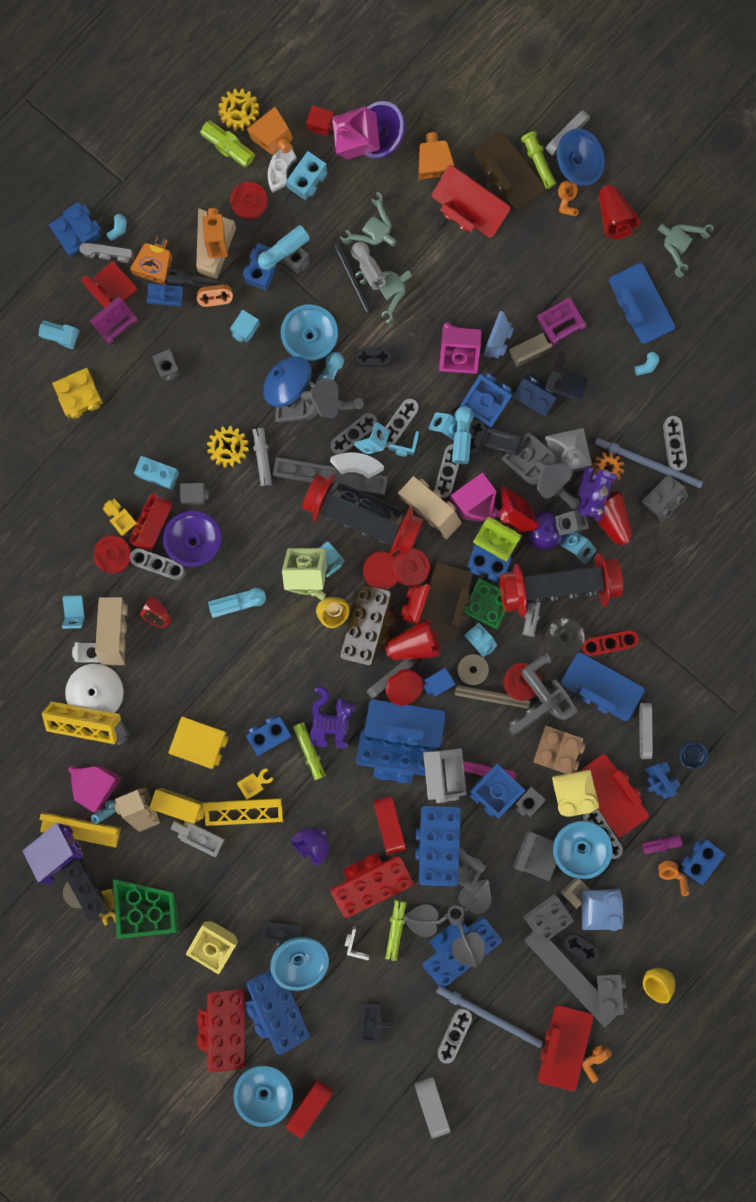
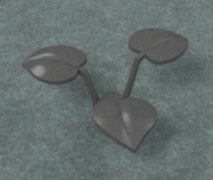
(468, 949)

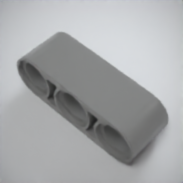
(149, 561)
(432, 1107)

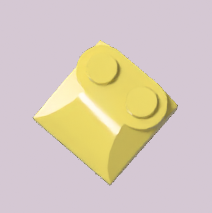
(575, 793)
(212, 946)

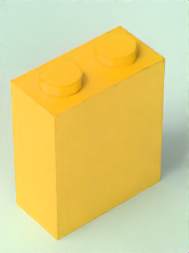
(198, 743)
(177, 805)

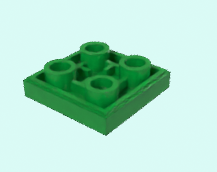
(486, 604)

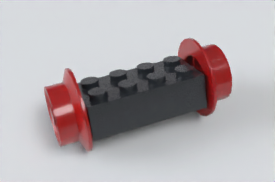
(362, 513)
(600, 580)

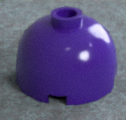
(546, 534)
(311, 843)

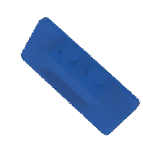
(641, 303)
(602, 687)
(405, 724)
(391, 759)
(438, 846)
(443, 965)
(275, 1013)

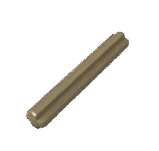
(490, 696)

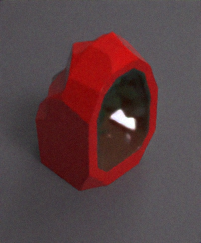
(155, 613)

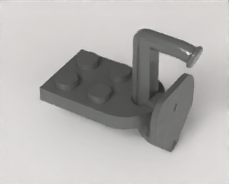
(316, 399)
(540, 466)
(549, 701)

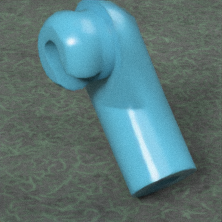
(119, 227)
(649, 366)
(104, 813)

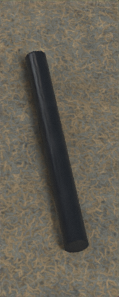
(352, 278)

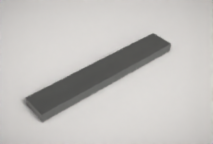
(307, 471)
(569, 976)

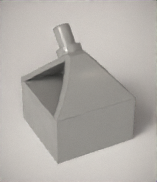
(570, 448)

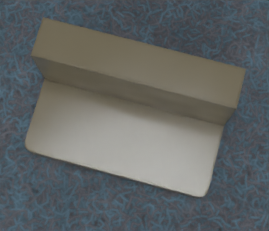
(530, 350)

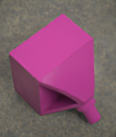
(356, 133)
(459, 349)
(476, 500)
(93, 786)

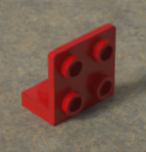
(109, 285)

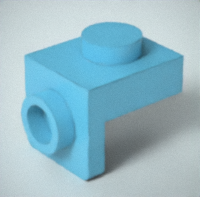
(481, 640)

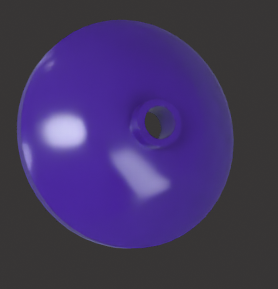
(391, 121)
(190, 527)

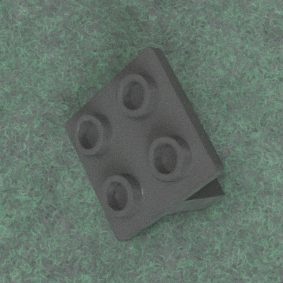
(548, 918)

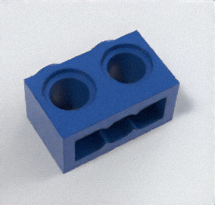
(264, 281)
(489, 559)
(438, 683)
(270, 739)
(706, 865)

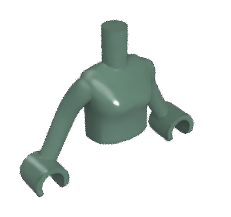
(374, 228)
(678, 241)
(393, 287)

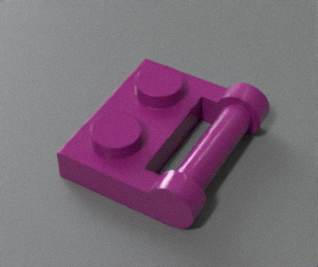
(557, 316)
(110, 317)

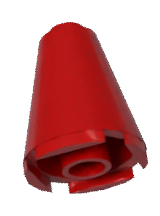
(617, 213)
(615, 519)
(415, 643)

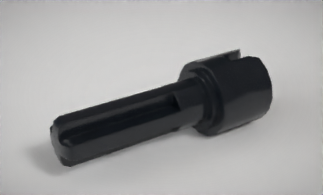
(179, 277)

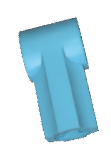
(64, 335)

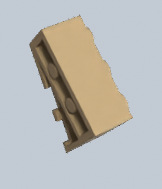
(206, 266)
(430, 506)
(111, 631)
(135, 809)

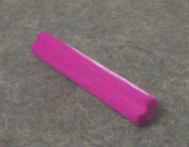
(481, 769)

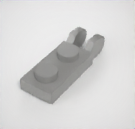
(106, 252)

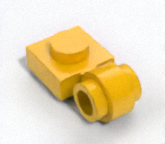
(123, 520)

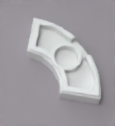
(279, 168)
(357, 463)

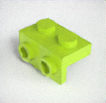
(497, 539)

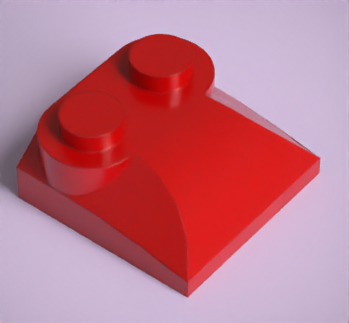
(516, 511)
(416, 603)

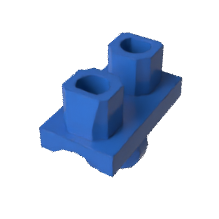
(164, 295)
(659, 781)

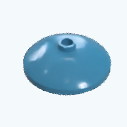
(305, 321)
(582, 862)
(302, 971)
(262, 1109)

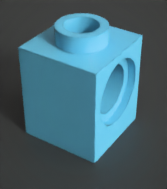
(244, 326)

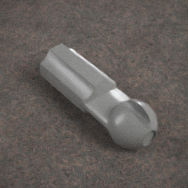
(368, 265)

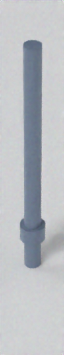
(615, 449)
(455, 998)

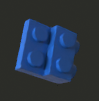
(75, 228)
(487, 398)
(496, 791)

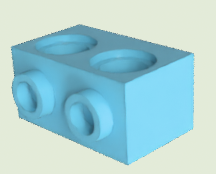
(302, 174)
(156, 473)

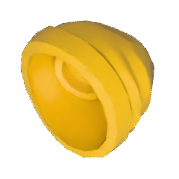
(332, 611)
(659, 984)

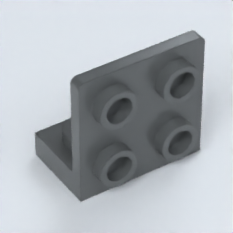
(536, 856)

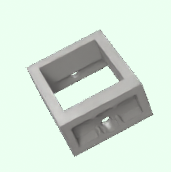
(454, 775)

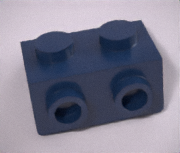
(534, 395)

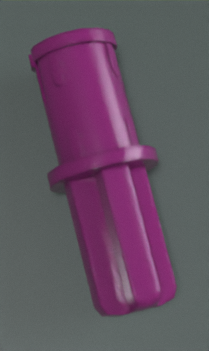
(662, 844)

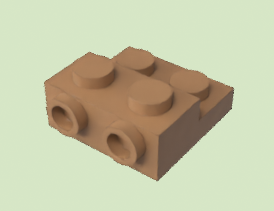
(559, 750)

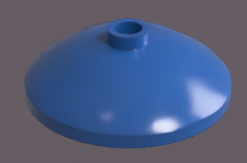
(580, 157)
(287, 381)

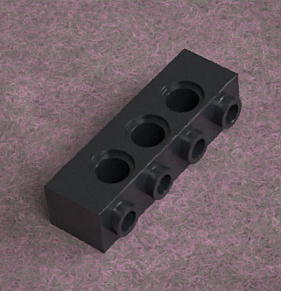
(86, 889)

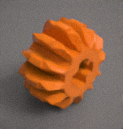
(611, 462)

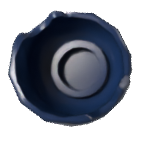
(693, 754)

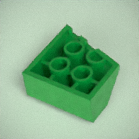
(143, 910)

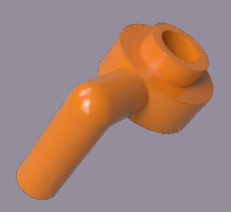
(567, 192)
(669, 870)
(599, 1055)

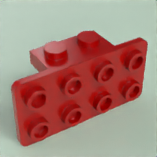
(469, 203)
(616, 798)
(370, 883)
(222, 1030)
(565, 1048)

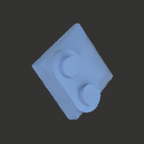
(501, 331)
(602, 909)

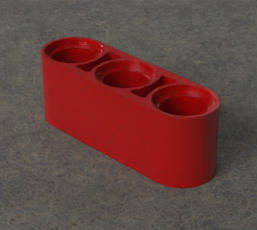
(150, 522)
(618, 639)
(389, 825)
(309, 1109)

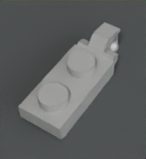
(198, 837)

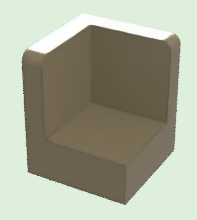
(573, 892)

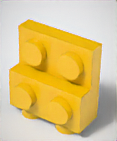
(77, 393)

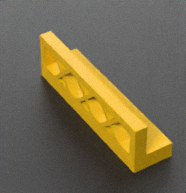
(79, 718)
(243, 804)
(83, 829)

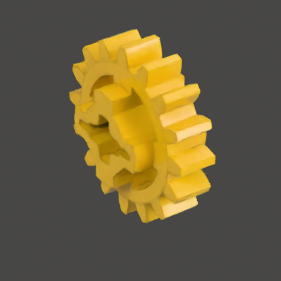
(235, 117)
(221, 451)

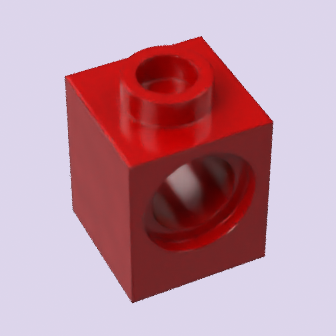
(320, 121)

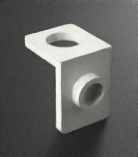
(80, 652)
(349, 941)

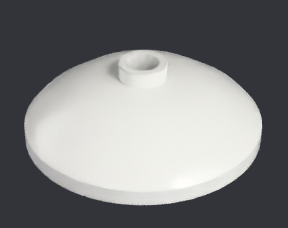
(103, 680)

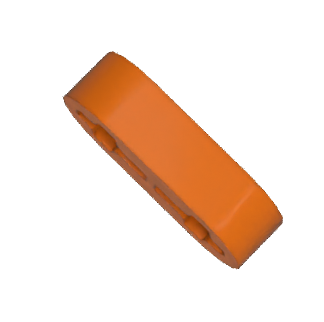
(214, 295)

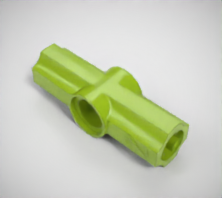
(227, 143)

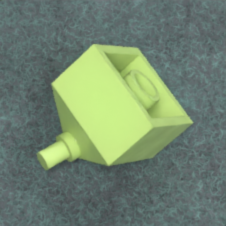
(305, 571)

